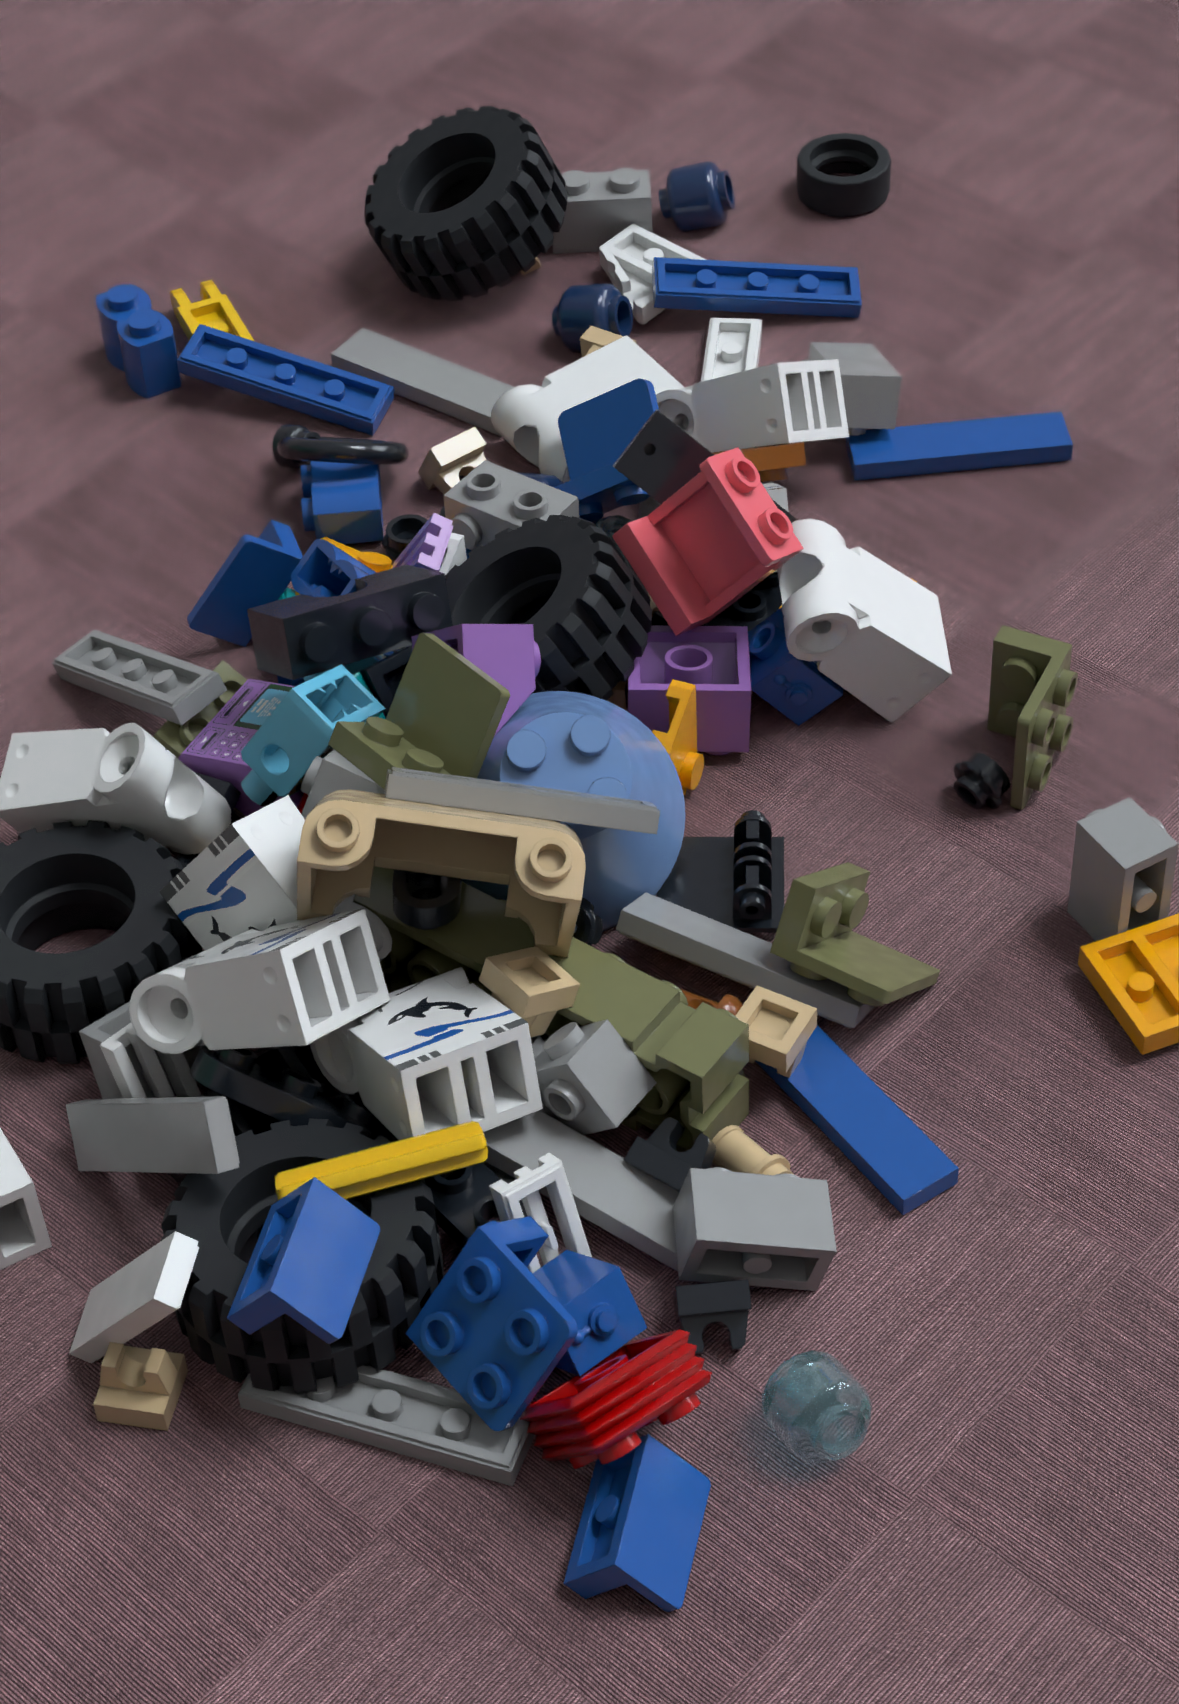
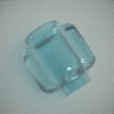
(816, 1407)

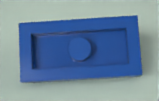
(249, 577)
(307, 1263)
(640, 1526)

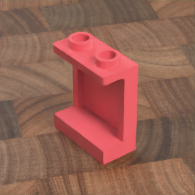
(709, 542)

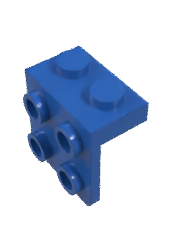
(595, 438)
(495, 1323)

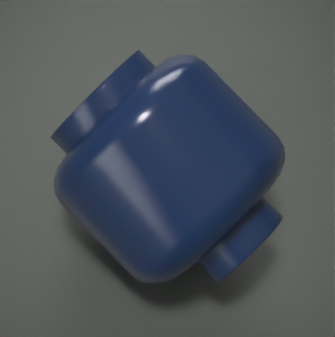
(697, 196)
(591, 306)

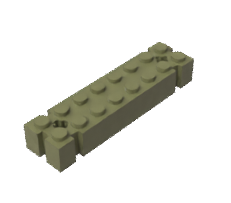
(687, 1050)

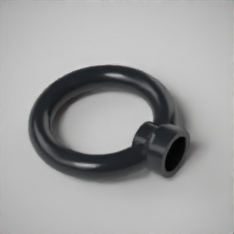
(298, 446)

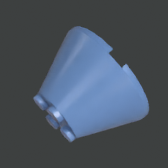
(601, 750)

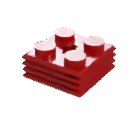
(626, 1391)

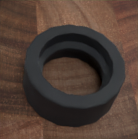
(847, 194)

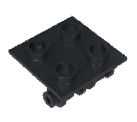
(732, 877)

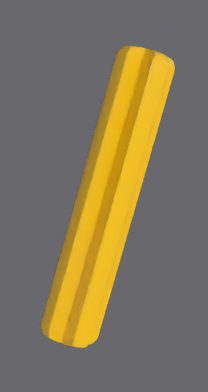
(392, 1162)

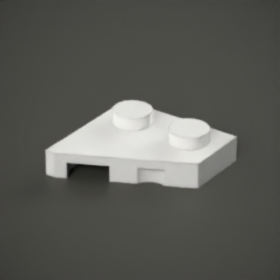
(629, 265)

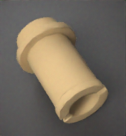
(741, 1154)

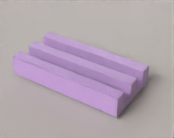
(428, 545)

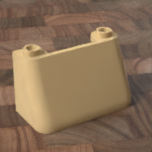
(363, 829)

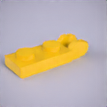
(212, 311)

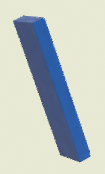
(756, 287)
(286, 379)
(959, 446)
(866, 1125)

